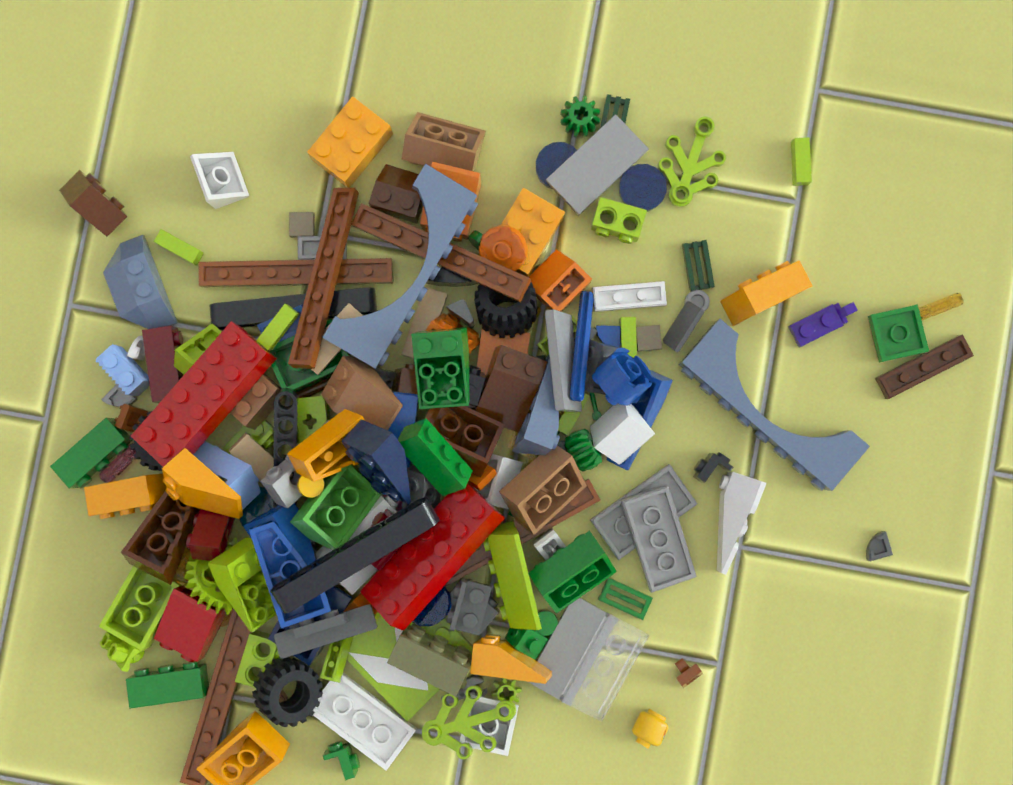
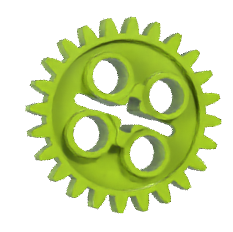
(202, 587)

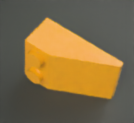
(199, 487)
(501, 660)
(245, 753)

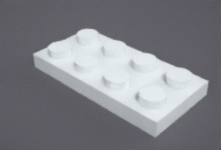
(363, 721)

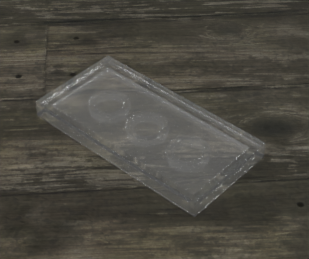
(604, 667)

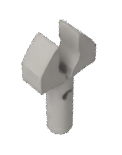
(470, 682)

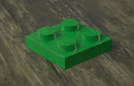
(898, 333)

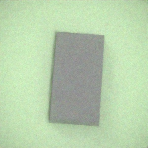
(597, 165)
(561, 354)
(612, 521)
(658, 538)
(569, 644)

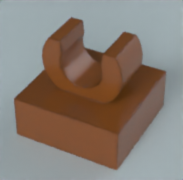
(129, 416)
(688, 674)

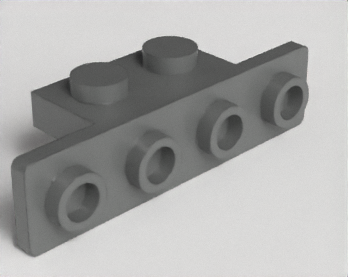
(332, 628)

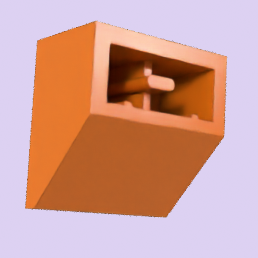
(559, 281)

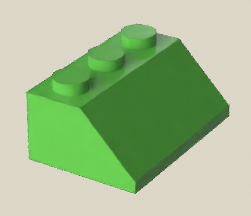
(337, 510)

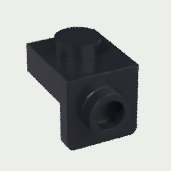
(476, 382)
(705, 467)

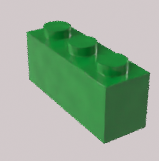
(91, 454)
(434, 457)
(167, 685)

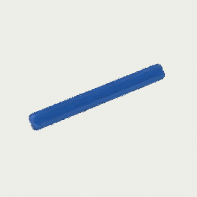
(581, 346)

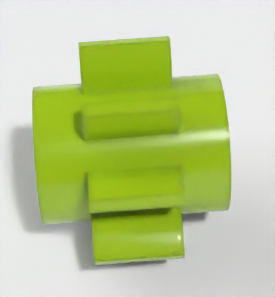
(511, 687)

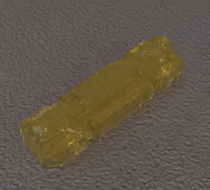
(941, 306)

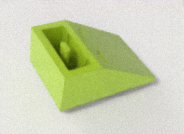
(243, 583)

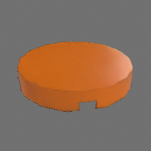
(504, 246)

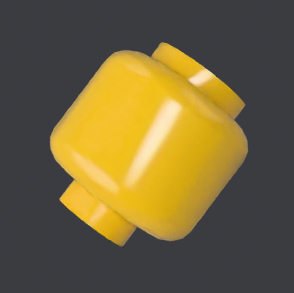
(650, 728)

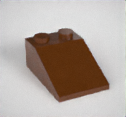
(510, 386)
(468, 433)

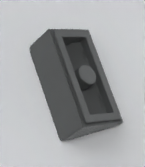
(461, 312)
(683, 326)

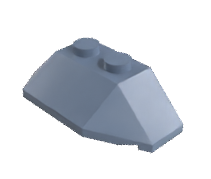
(138, 286)

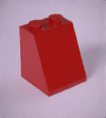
(188, 626)

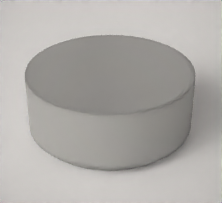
(698, 298)

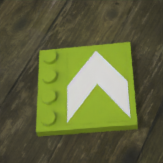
(370, 655)

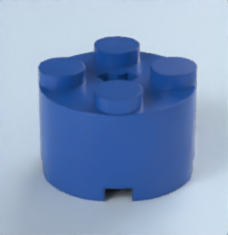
(622, 377)

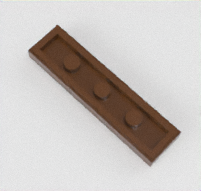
(924, 366)

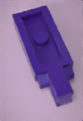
(821, 323)

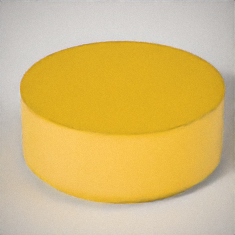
(309, 488)

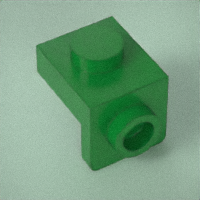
(527, 641)
(348, 761)

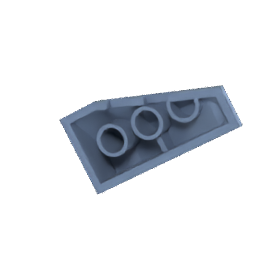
(541, 425)

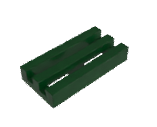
(617, 101)
(707, 264)

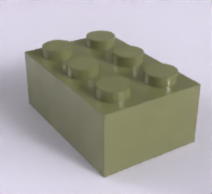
(431, 659)

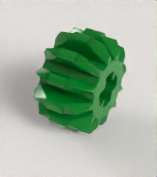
(580, 107)
(582, 450)

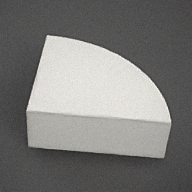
(137, 349)

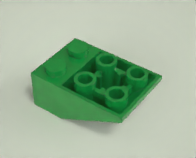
(441, 367)

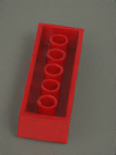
(204, 395)
(432, 557)

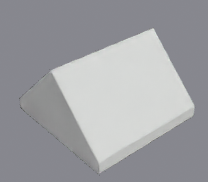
(219, 178)
(620, 432)

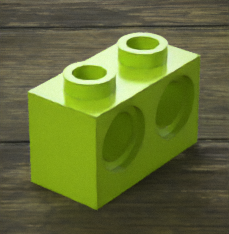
(619, 212)
(192, 349)
(255, 657)

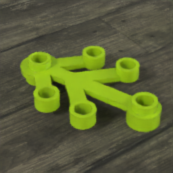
(690, 166)
(463, 723)

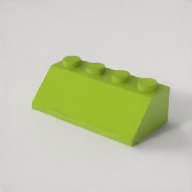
(512, 578)

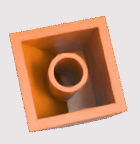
(466, 178)

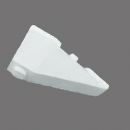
(737, 500)

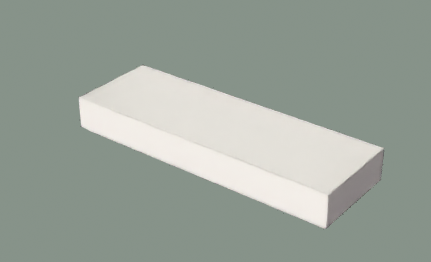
(629, 296)

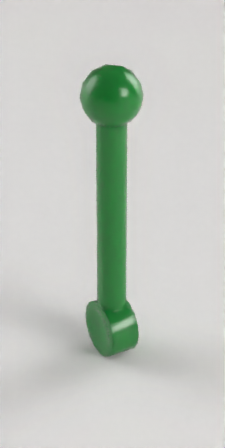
(596, 414)

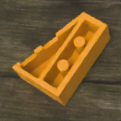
(323, 451)

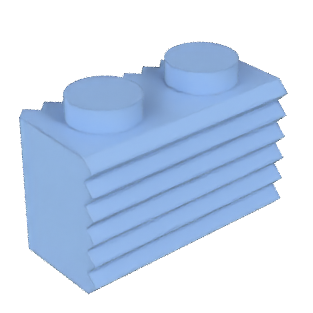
(123, 370)

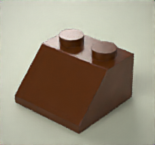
(395, 195)

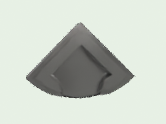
(878, 547)

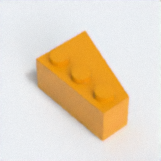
(766, 291)
(124, 495)

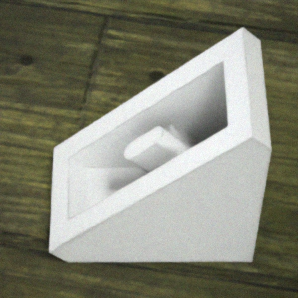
(548, 543)

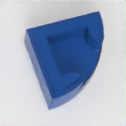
(609, 335)

